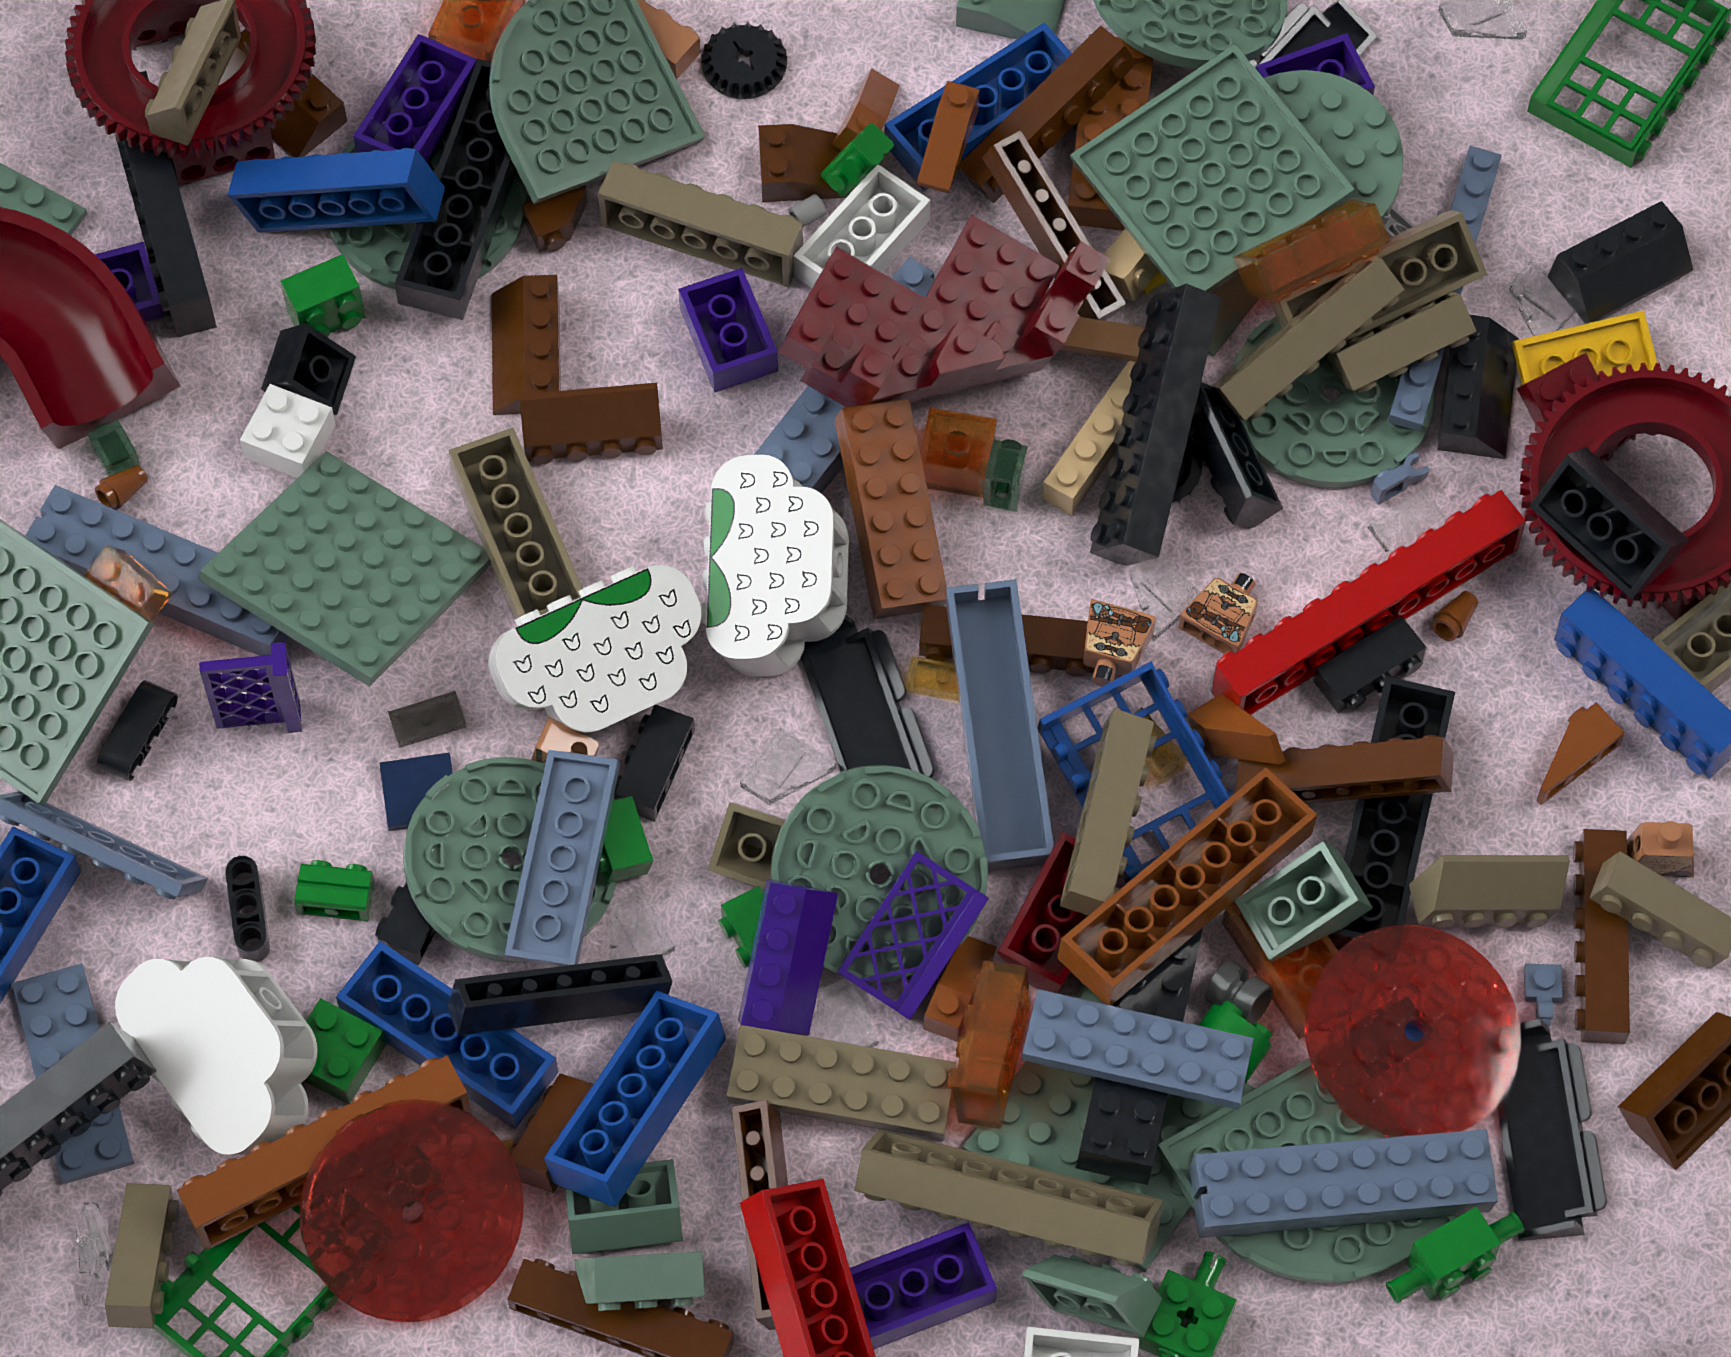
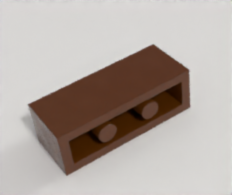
(544, 1128)

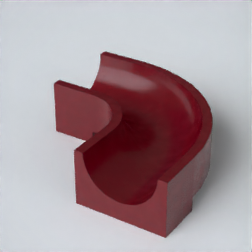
(72, 332)

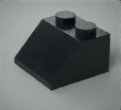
(310, 366)

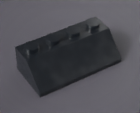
(1622, 263)
(1479, 392)
(1232, 461)
(1608, 522)

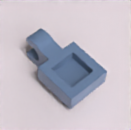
(1392, 482)
(1544, 988)

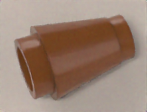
(120, 487)
(1455, 616)

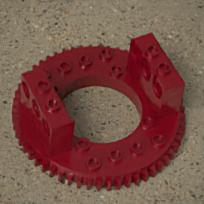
(241, 108)
(1603, 420)

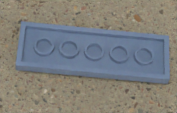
(105, 847)
(562, 859)
(55, 1020)
(1137, 1049)

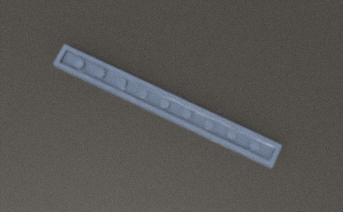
(1471, 199)

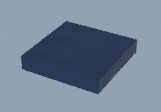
(407, 783)

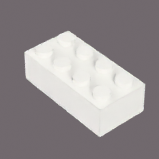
(869, 224)

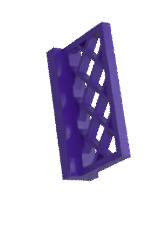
(278, 688)
(940, 952)

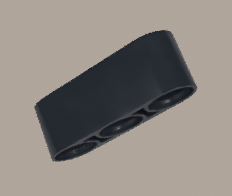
(135, 729)
(244, 894)

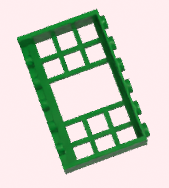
(1574, 53)
(201, 1267)

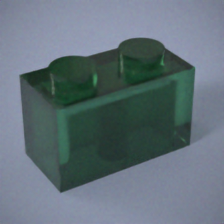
(1005, 474)

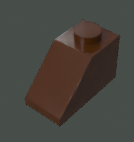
(555, 219)

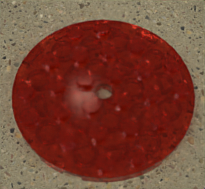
(1361, 1043)
(358, 1199)

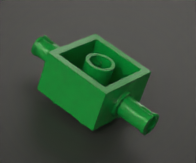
(1454, 1254)
(1191, 1300)

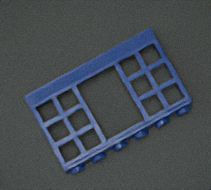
(1173, 713)

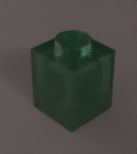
(113, 448)

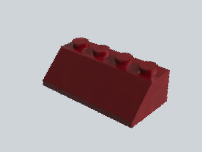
(1042, 922)

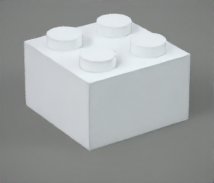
(287, 431)

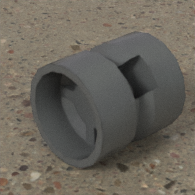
(1233, 985)

